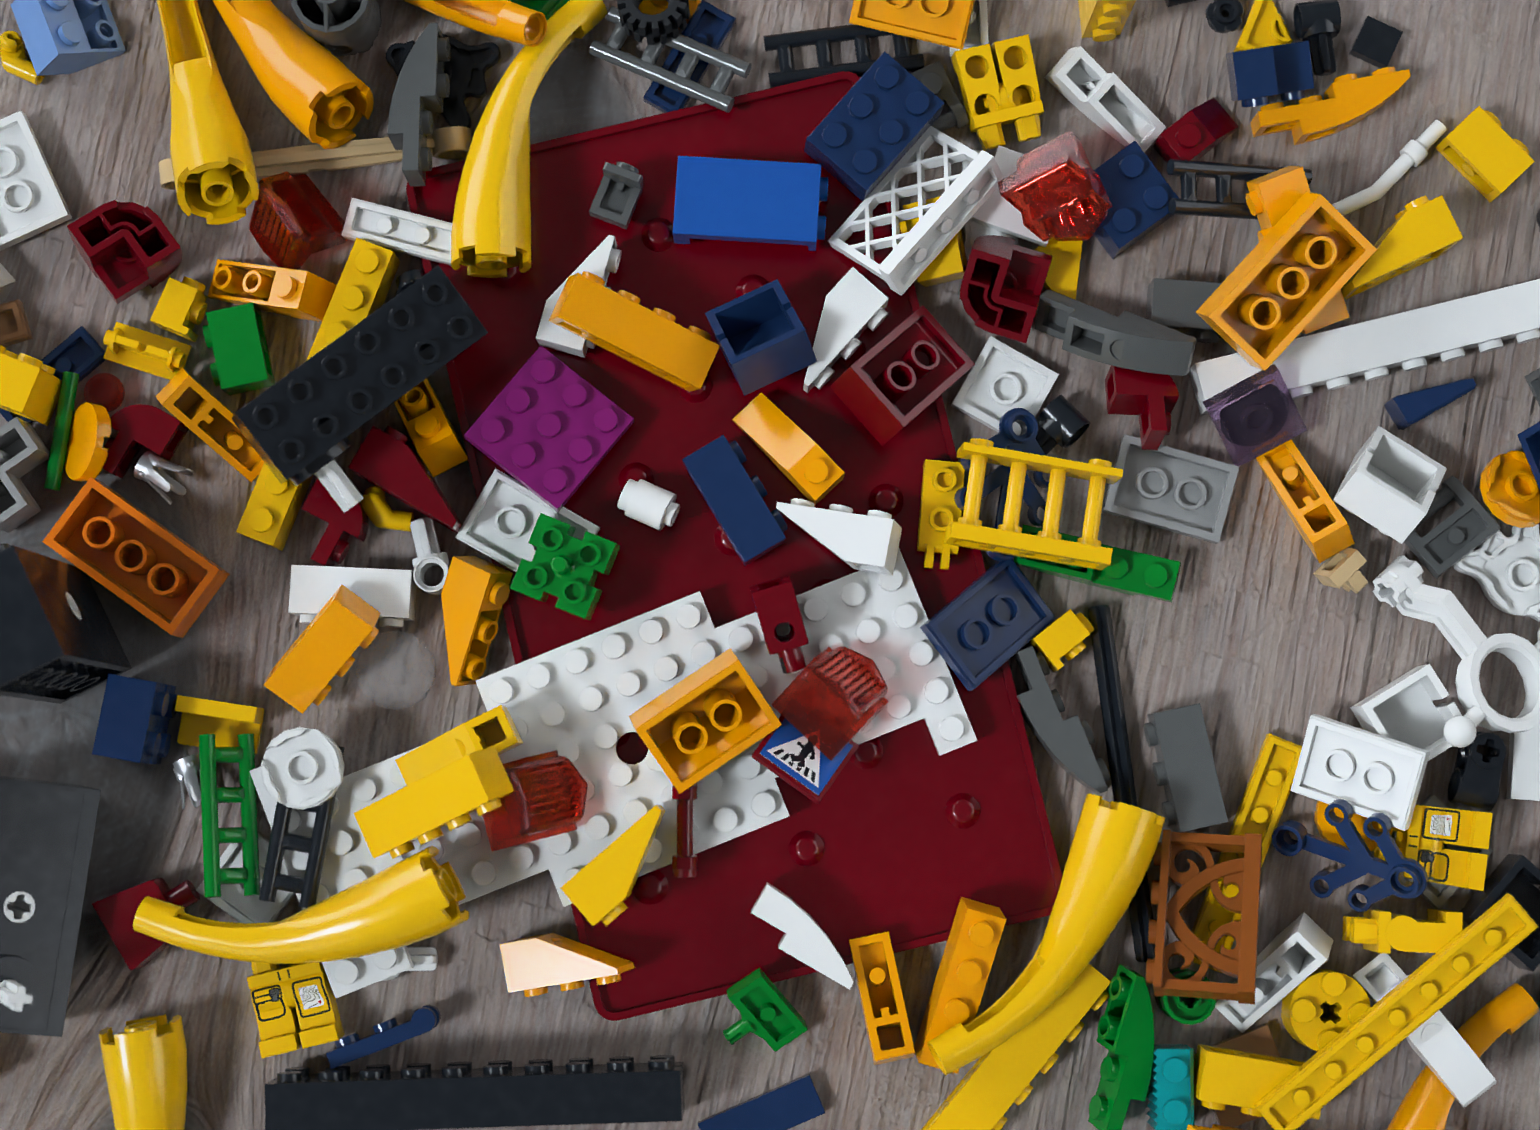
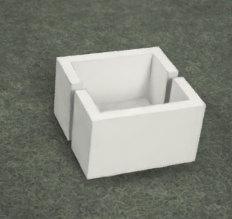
(1390, 485)
(1406, 711)

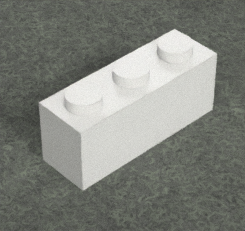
(386, 590)

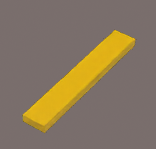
(1256, 814)

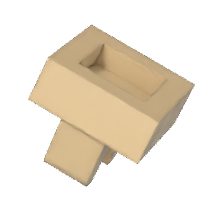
(1343, 571)

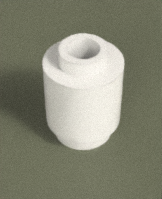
(648, 504)

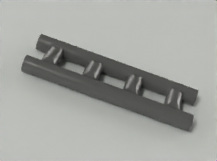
(679, 80)

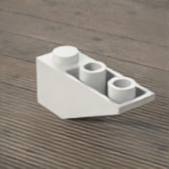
(599, 262)
(844, 317)
(859, 540)

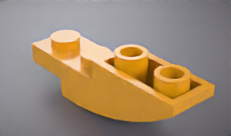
(1344, 105)

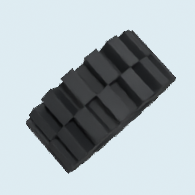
(653, 25)

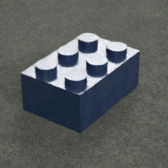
(873, 126)

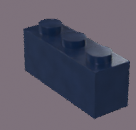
(736, 499)

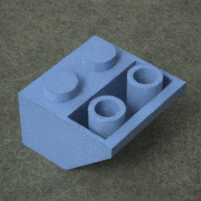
(67, 34)

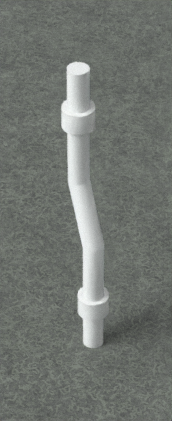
(1411, 155)

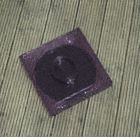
(1255, 415)

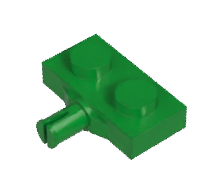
(763, 1012)

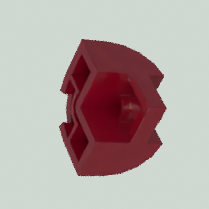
(125, 247)
(1003, 286)

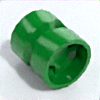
(1185, 1009)

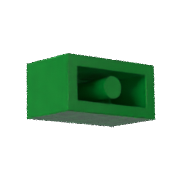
(239, 349)

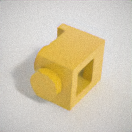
(181, 307)
(1063, 638)

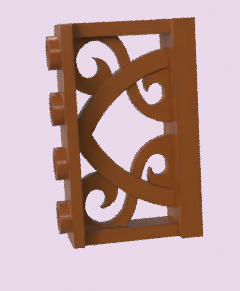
(1237, 962)

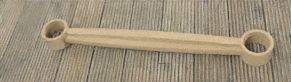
(445, 144)

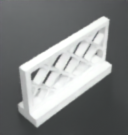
(937, 221)

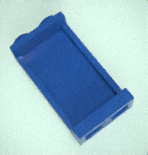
(749, 201)

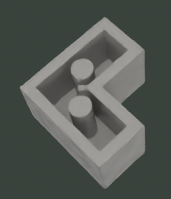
(19, 453)

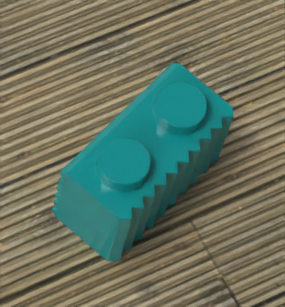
(1171, 1087)

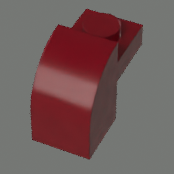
(1145, 395)
(139, 427)
(333, 544)

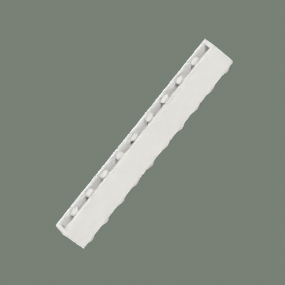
(1387, 343)

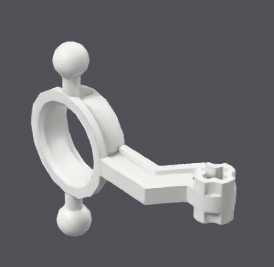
(1403, 587)

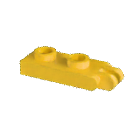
(938, 509)

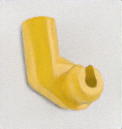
(381, 513)

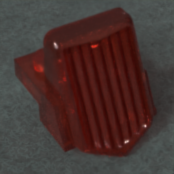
(1057, 191)
(293, 220)
(834, 698)
(544, 803)

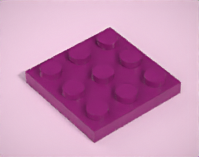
(549, 428)

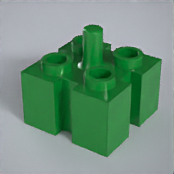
(565, 566)

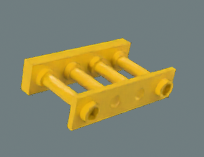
(1009, 537)

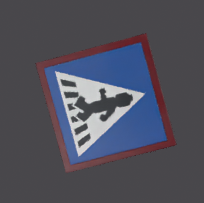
(800, 762)

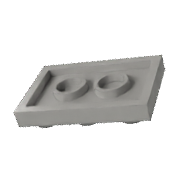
(1171, 490)

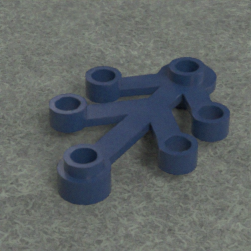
(1000, 476)
(1355, 857)

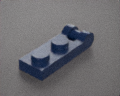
(386, 1035)

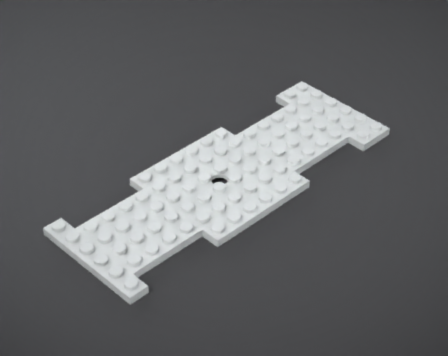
(581, 706)

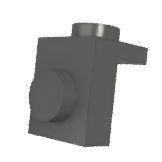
(617, 194)

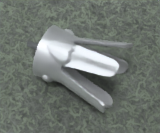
(150, 469)
(186, 771)

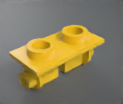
(145, 351)

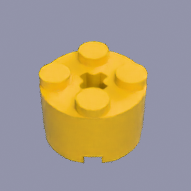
(1302, 1007)

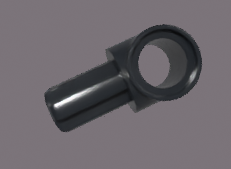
(1319, 24)
(1060, 425)

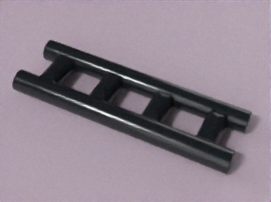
(822, 40)
(1223, 173)
(314, 845)

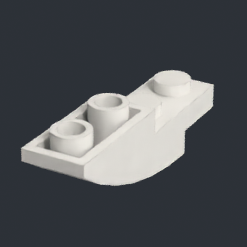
(1434, 1040)

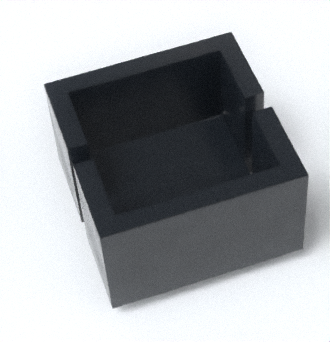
(1516, 877)

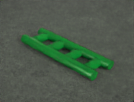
(211, 833)

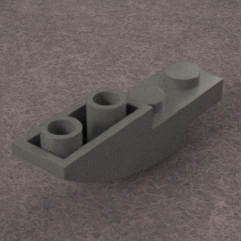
(415, 98)
(1113, 340)
(1063, 740)

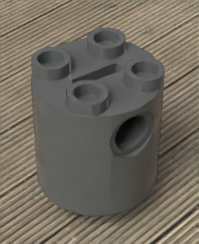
(340, 25)

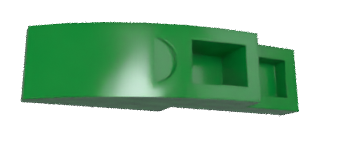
(1127, 574)
(1129, 1037)

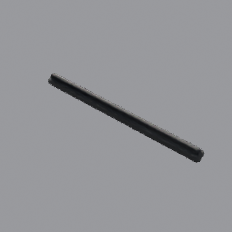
(1119, 758)

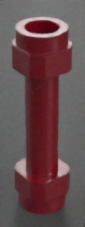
(684, 863)

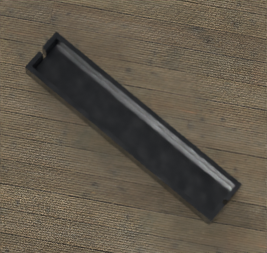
(477, 1097)

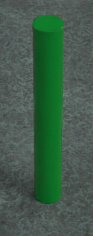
(61, 430)

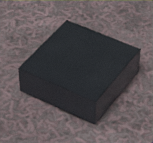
(1375, 42)

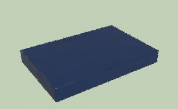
(988, 623)

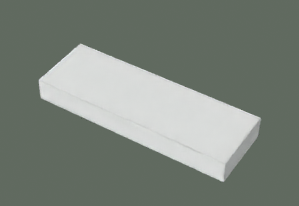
(399, 230)

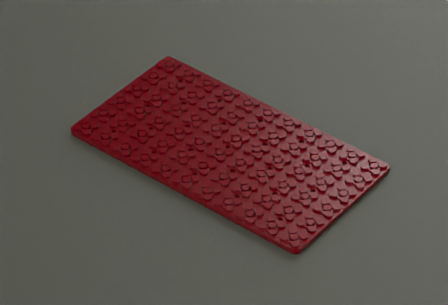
(900, 823)

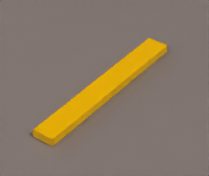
(1396, 1015)

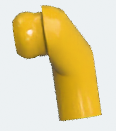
(15, 59)

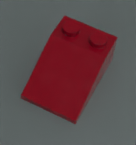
(902, 375)
(393, 466)

